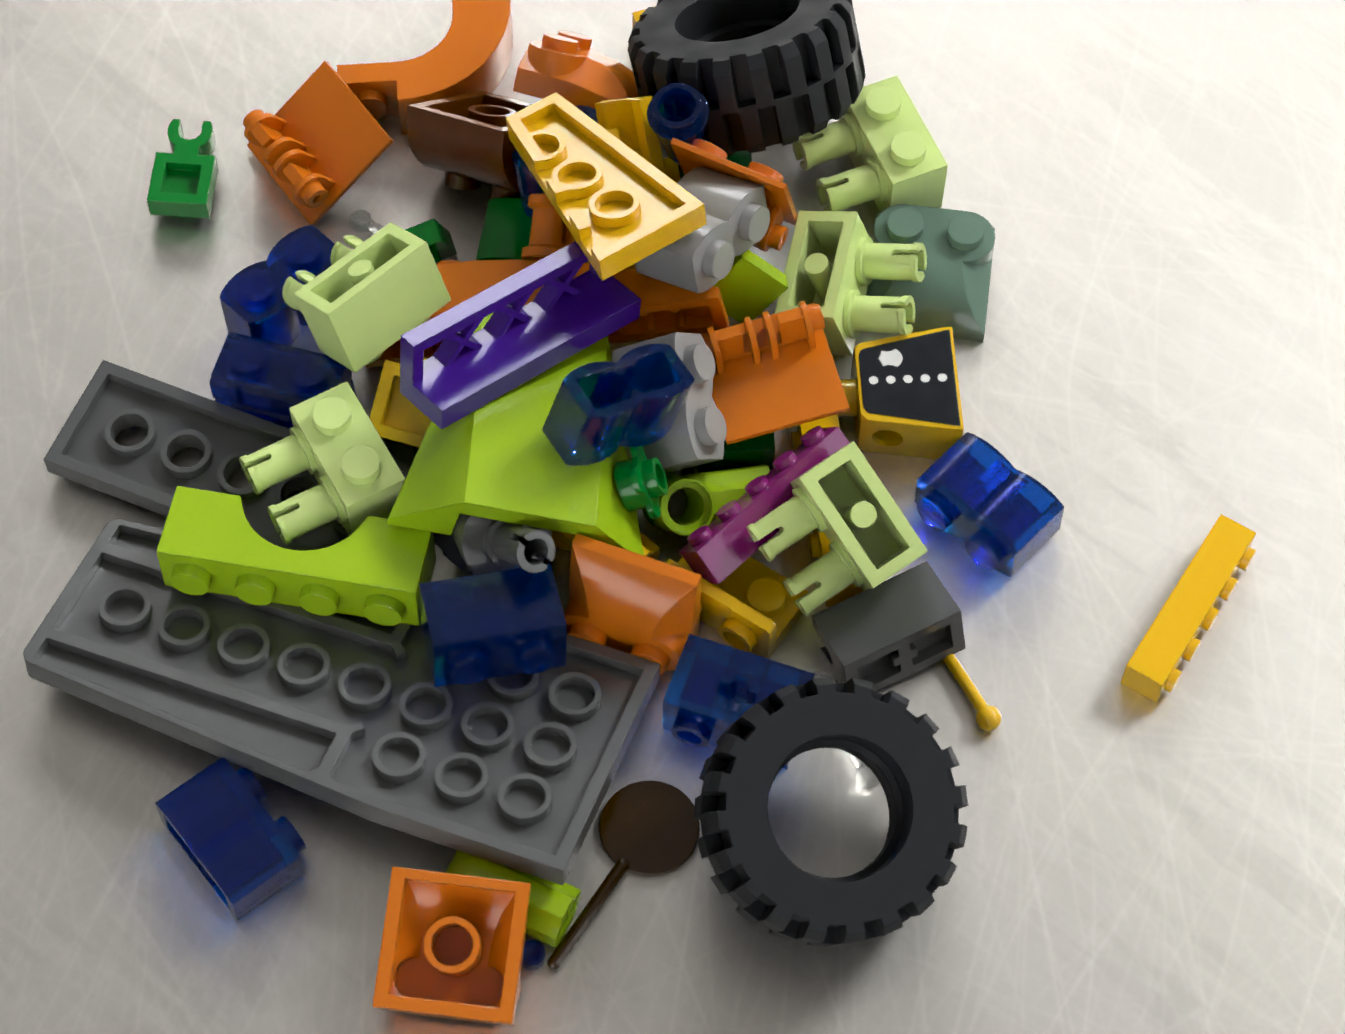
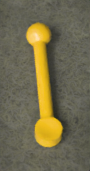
(987, 716)

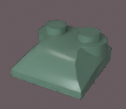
(957, 268)

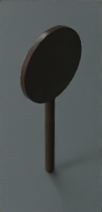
(644, 831)

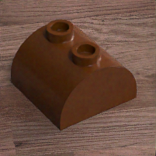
(466, 140)

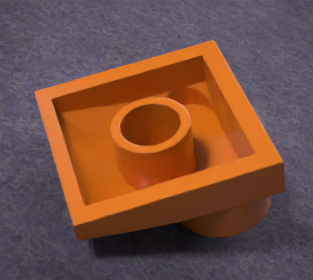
(573, 70)
(631, 602)
(452, 946)

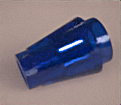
(678, 113)

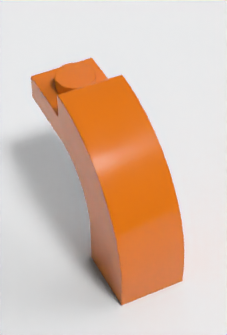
(466, 61)

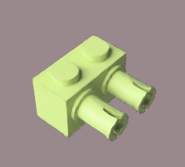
(889, 148)
(832, 267)
(368, 295)
(345, 455)
(857, 516)

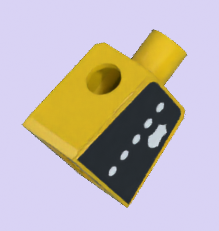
(906, 394)

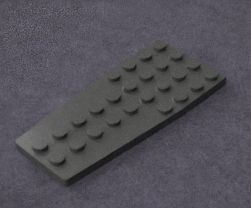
(349, 707)

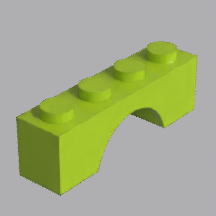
(366, 575)

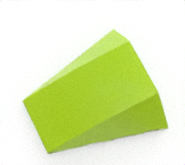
(508, 471)

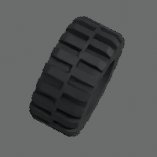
(759, 63)
(918, 795)

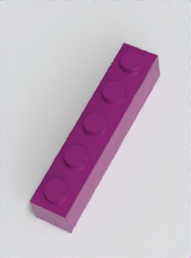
(726, 543)

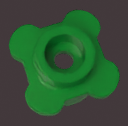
(641, 482)

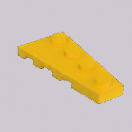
(601, 187)

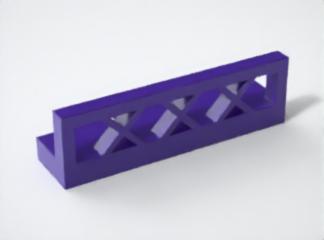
(516, 340)

